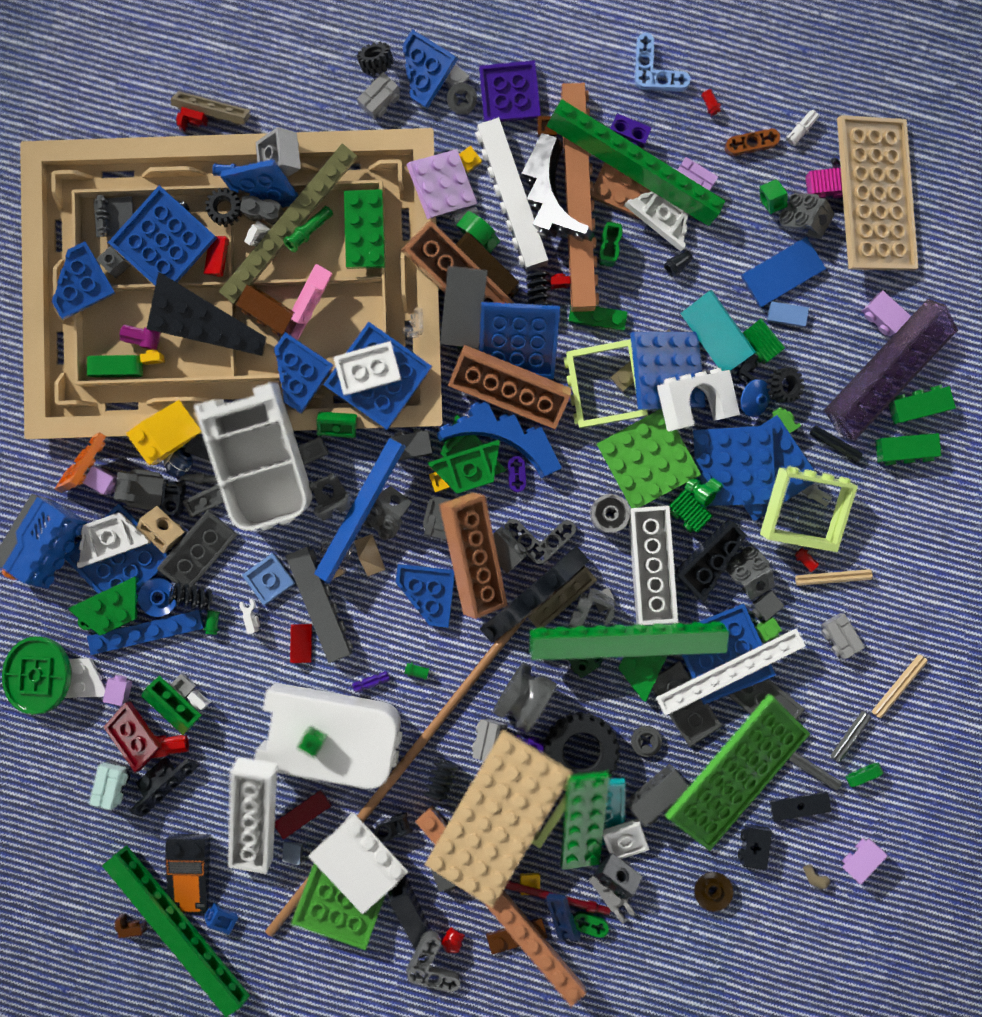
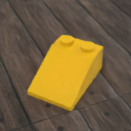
(164, 433)

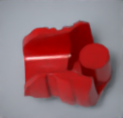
(452, 941)

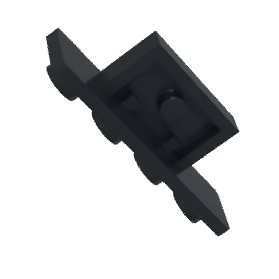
(159, 782)

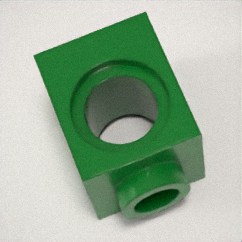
(773, 196)
(312, 741)

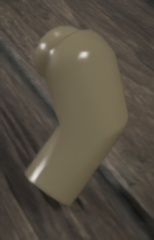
(815, 880)

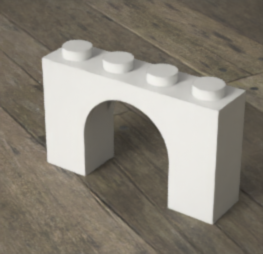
(676, 397)

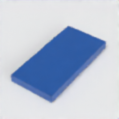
(783, 272)

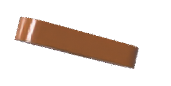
(767, 144)

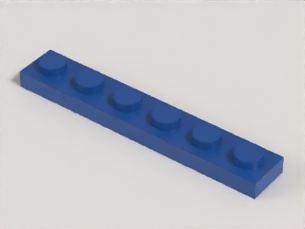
(146, 632)

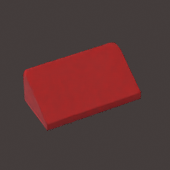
(216, 257)
(301, 643)

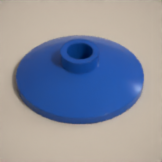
(755, 398)
(148, 601)

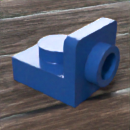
(220, 919)

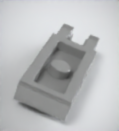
(612, 900)

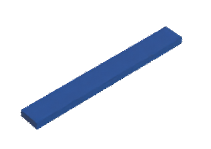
(359, 510)

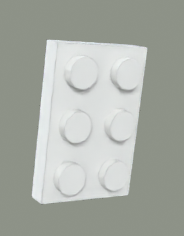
(367, 368)

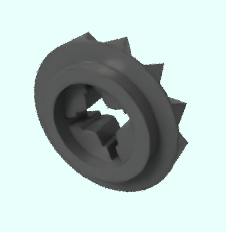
(471, 98)
(646, 750)

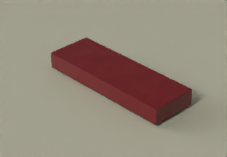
(302, 814)

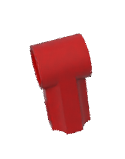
(172, 745)

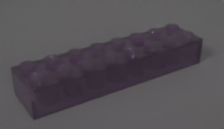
(891, 369)

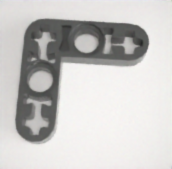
(542, 546)
(424, 968)

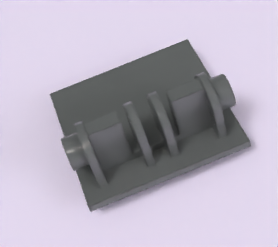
(111, 214)

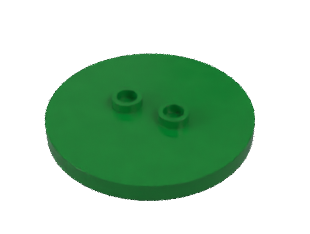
(36, 675)

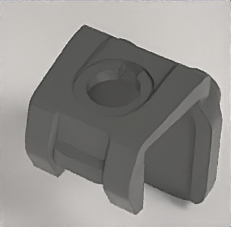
(809, 212)
(139, 489)
(339, 501)
(385, 517)
(433, 519)
(748, 569)
(584, 604)

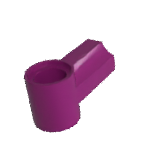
(145, 338)

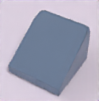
(292, 853)

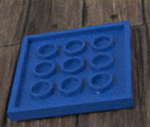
(162, 238)
(521, 335)
(662, 357)
(388, 400)
(785, 454)
(739, 460)
(119, 568)
(741, 640)

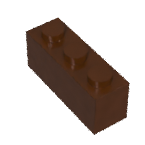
(266, 310)

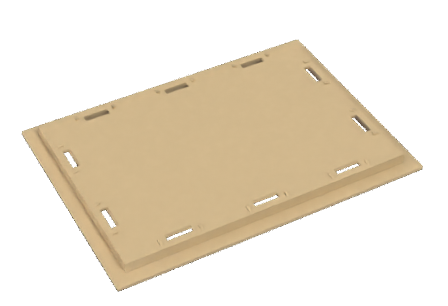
(64, 180)

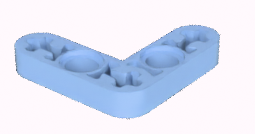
(652, 75)

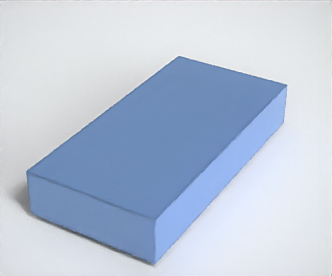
(787, 314)

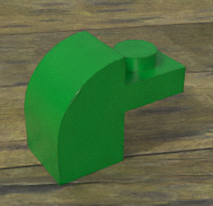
(479, 230)

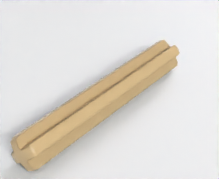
(833, 577)
(899, 686)

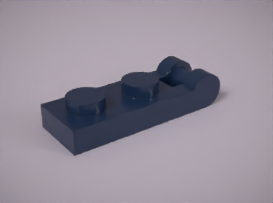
(562, 917)

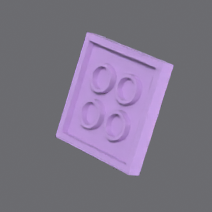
(441, 184)

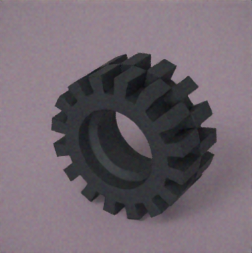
(375, 58)
(218, 197)
(777, 388)

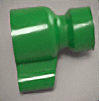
(704, 493)

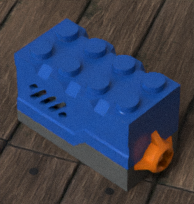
(39, 541)

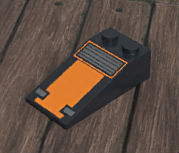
(188, 871)

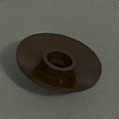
(719, 898)

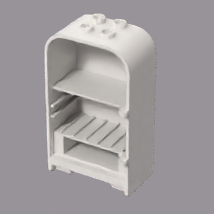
(256, 458)
(358, 742)

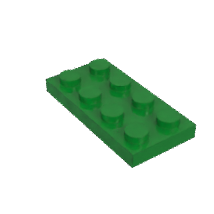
(364, 229)

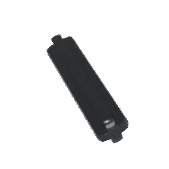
(836, 443)

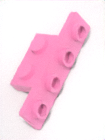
(309, 298)

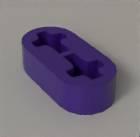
(511, 474)

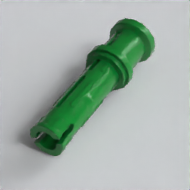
(303, 233)

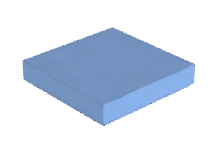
(268, 579)

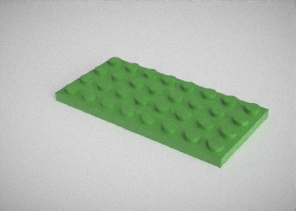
(738, 773)

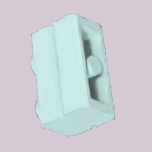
(108, 786)

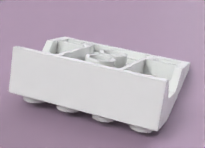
(358, 863)

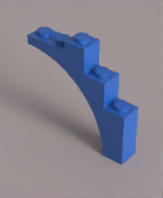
(482, 422)

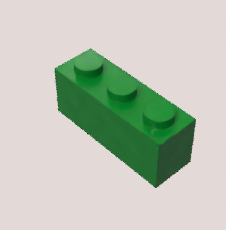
(921, 404)
(908, 449)
(171, 705)

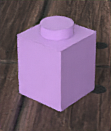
(117, 690)

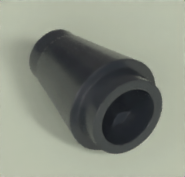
(677, 263)

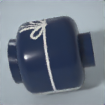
(178, 463)

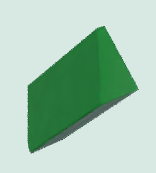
(336, 424)

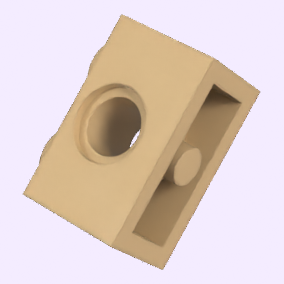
(162, 539)

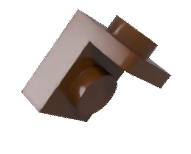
(133, 928)

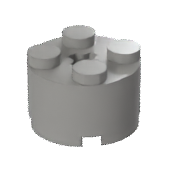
(620, 516)

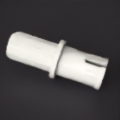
(802, 127)

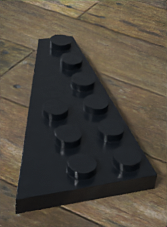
(189, 316)

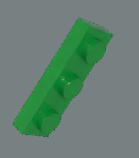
(601, 318)

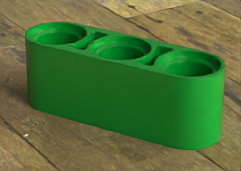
(114, 366)

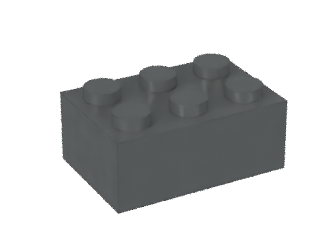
(657, 795)

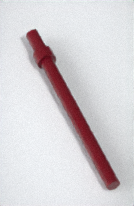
(590, 906)

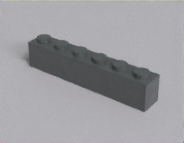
(319, 605)

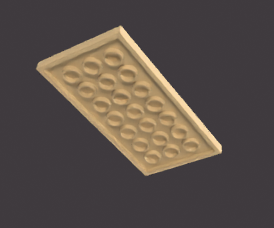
(877, 193)
(498, 818)

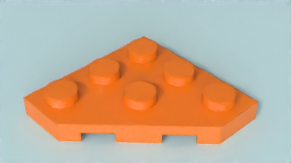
(75, 474)

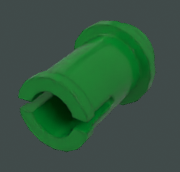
(212, 622)
(416, 671)

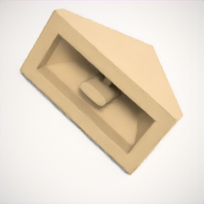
(369, 555)

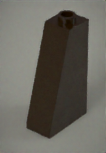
(486, 261)

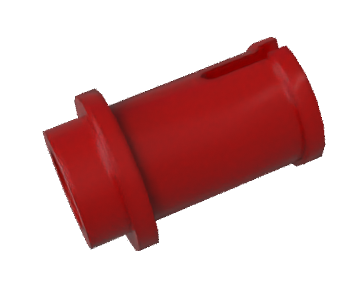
(711, 102)
(806, 559)

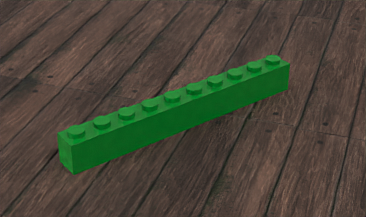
(635, 163)
(628, 640)
(176, 931)

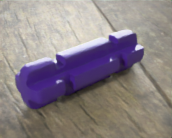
(370, 682)

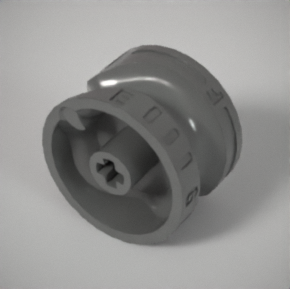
(525, 697)

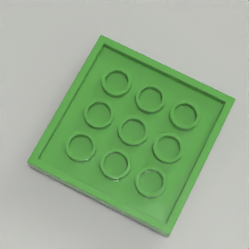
(648, 459)
(331, 914)

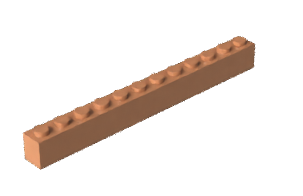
(579, 208)
(519, 926)

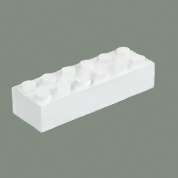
(653, 565)
(252, 815)

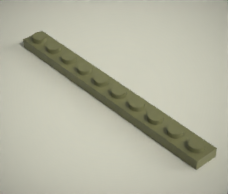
(285, 226)

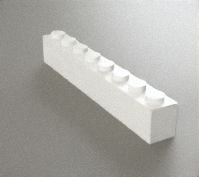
(512, 194)

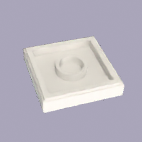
(626, 839)

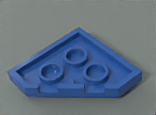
(426, 67)
(261, 180)
(80, 282)
(299, 371)
(428, 591)

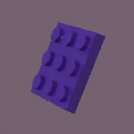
(509, 91)

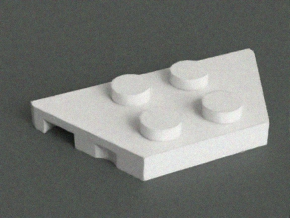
(661, 216)
(108, 538)
(85, 679)

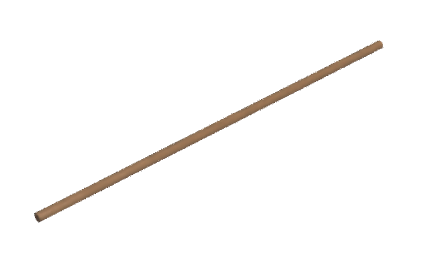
(408, 758)

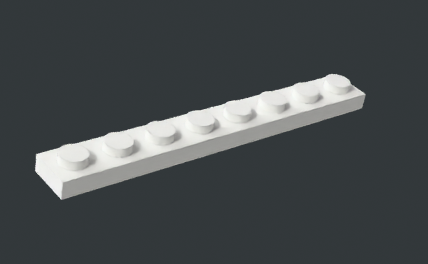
(730, 672)

